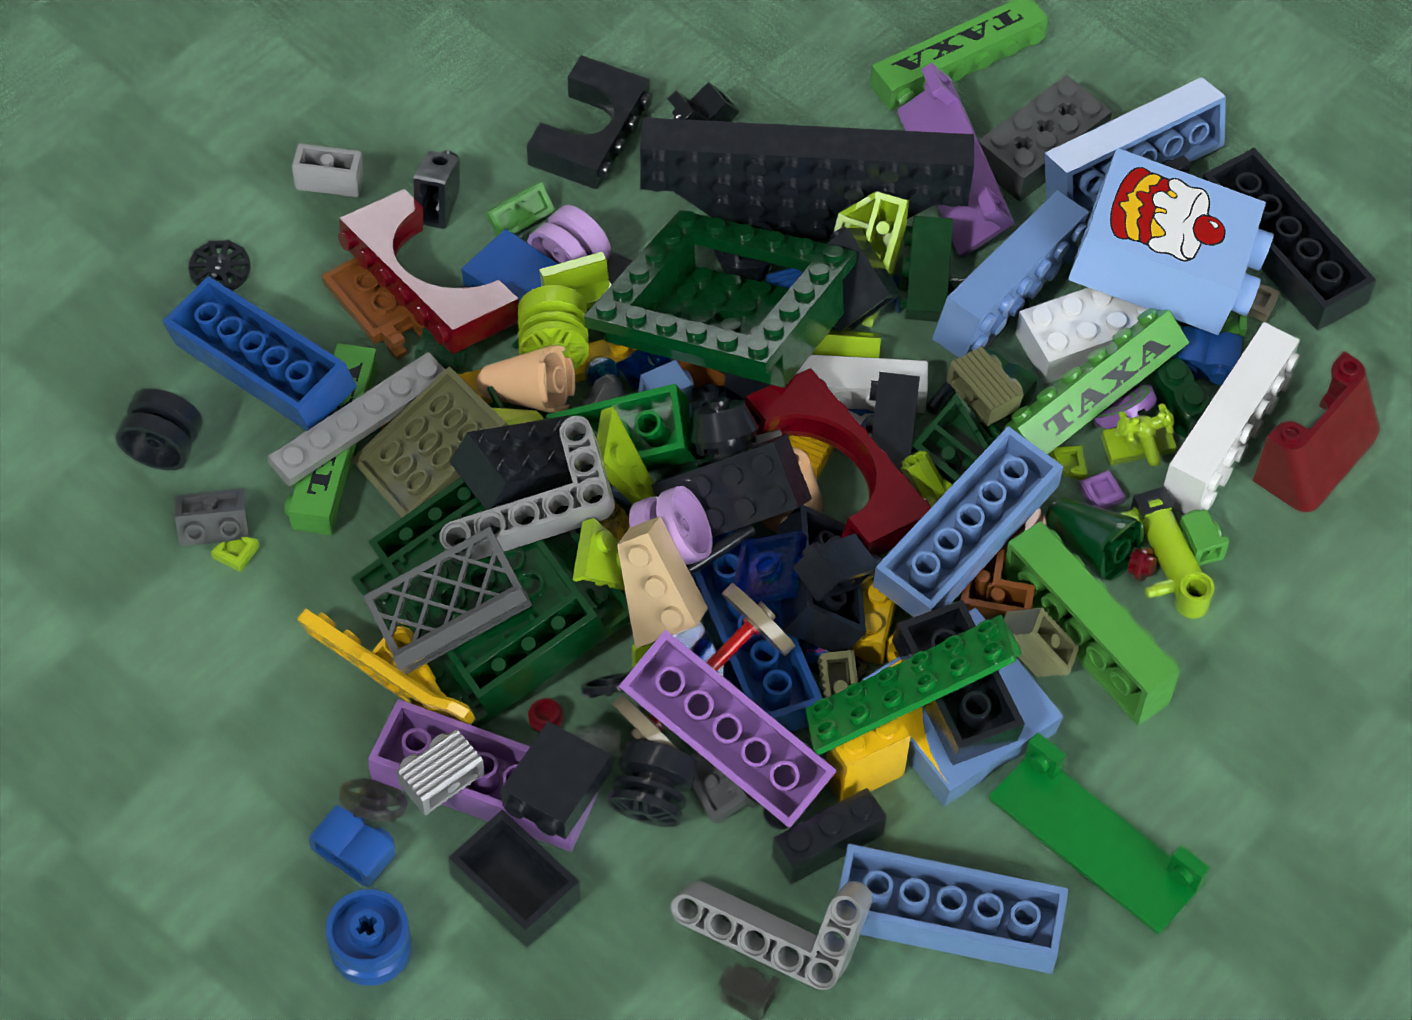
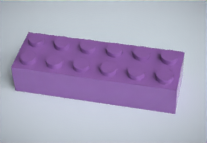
(727, 729)
(411, 732)

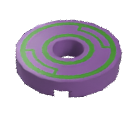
(1131, 402)

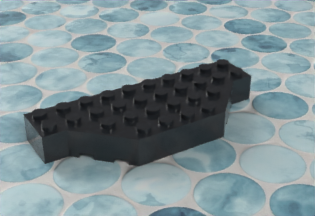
(799, 173)

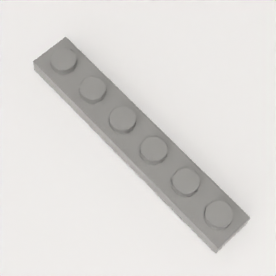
(354, 420)

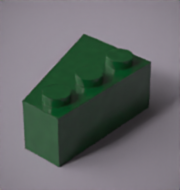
(926, 267)
(952, 441)

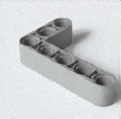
(545, 504)
(777, 932)

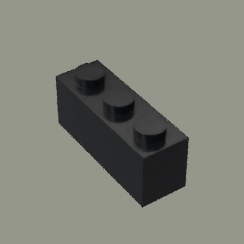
(894, 414)
(827, 835)

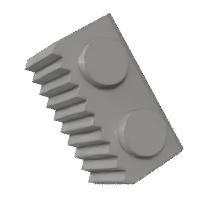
(328, 170)
(440, 771)

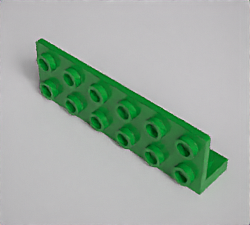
(911, 684)
(1098, 839)

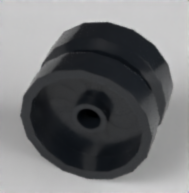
(159, 429)

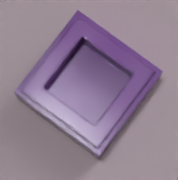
(1102, 490)

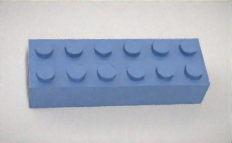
(1177, 124)
(1011, 275)
(968, 525)
(958, 908)

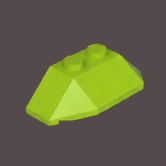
(884, 225)

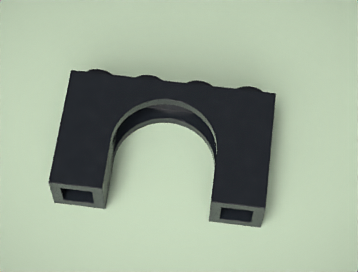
(591, 156)

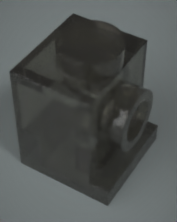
(748, 991)

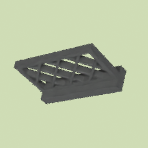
(462, 628)

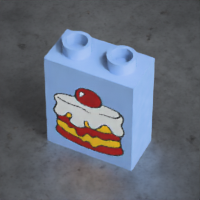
(1172, 243)

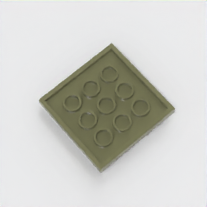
(414, 451)

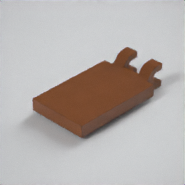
(371, 306)

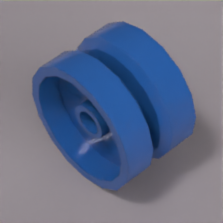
(368, 937)

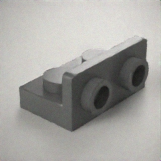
(211, 517)
(717, 792)

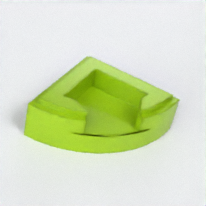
(1072, 461)
(236, 552)

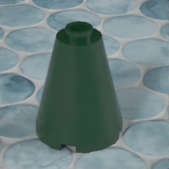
(1096, 535)

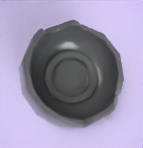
(604, 389)

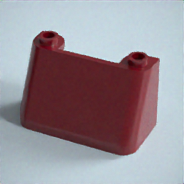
(1309, 464)

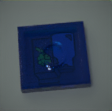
(767, 566)

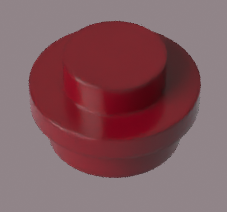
(1142, 563)
(544, 711)

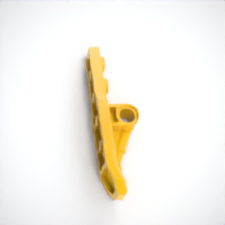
(415, 688)

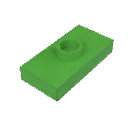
(520, 209)

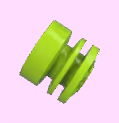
(554, 317)

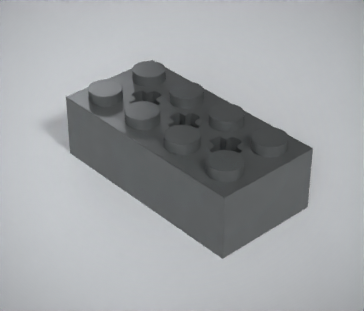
(1051, 119)

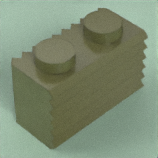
(985, 385)
(1042, 642)
(836, 671)

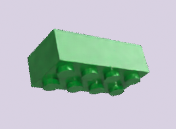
(654, 420)

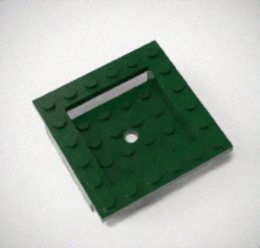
(720, 318)
(518, 652)

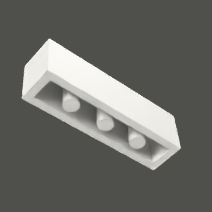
(851, 377)

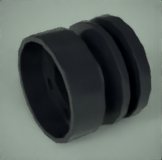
(652, 783)

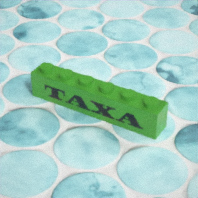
(959, 50)
(1100, 380)
(320, 493)

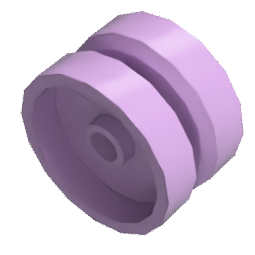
(570, 236)
(683, 519)

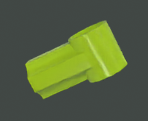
(925, 477)

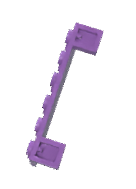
(942, 111)

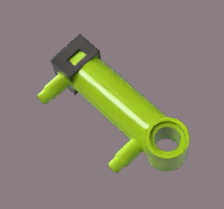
(1173, 553)

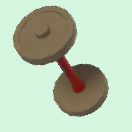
(756, 620)

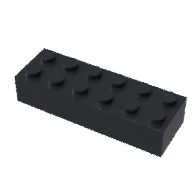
(1304, 253)

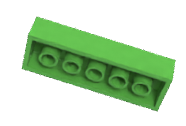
(1108, 640)

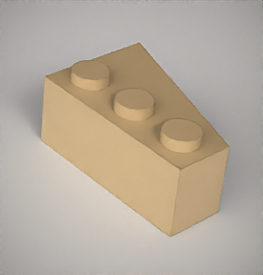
(657, 583)

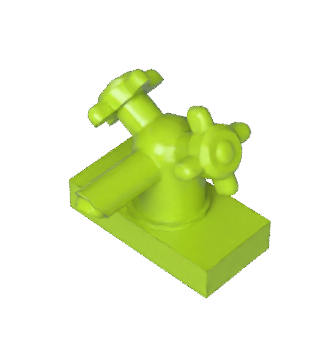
(1140, 438)

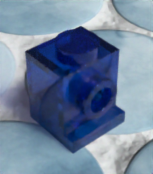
(637, 363)

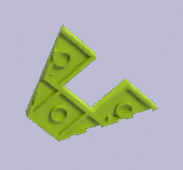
(597, 548)

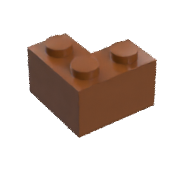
(996, 596)

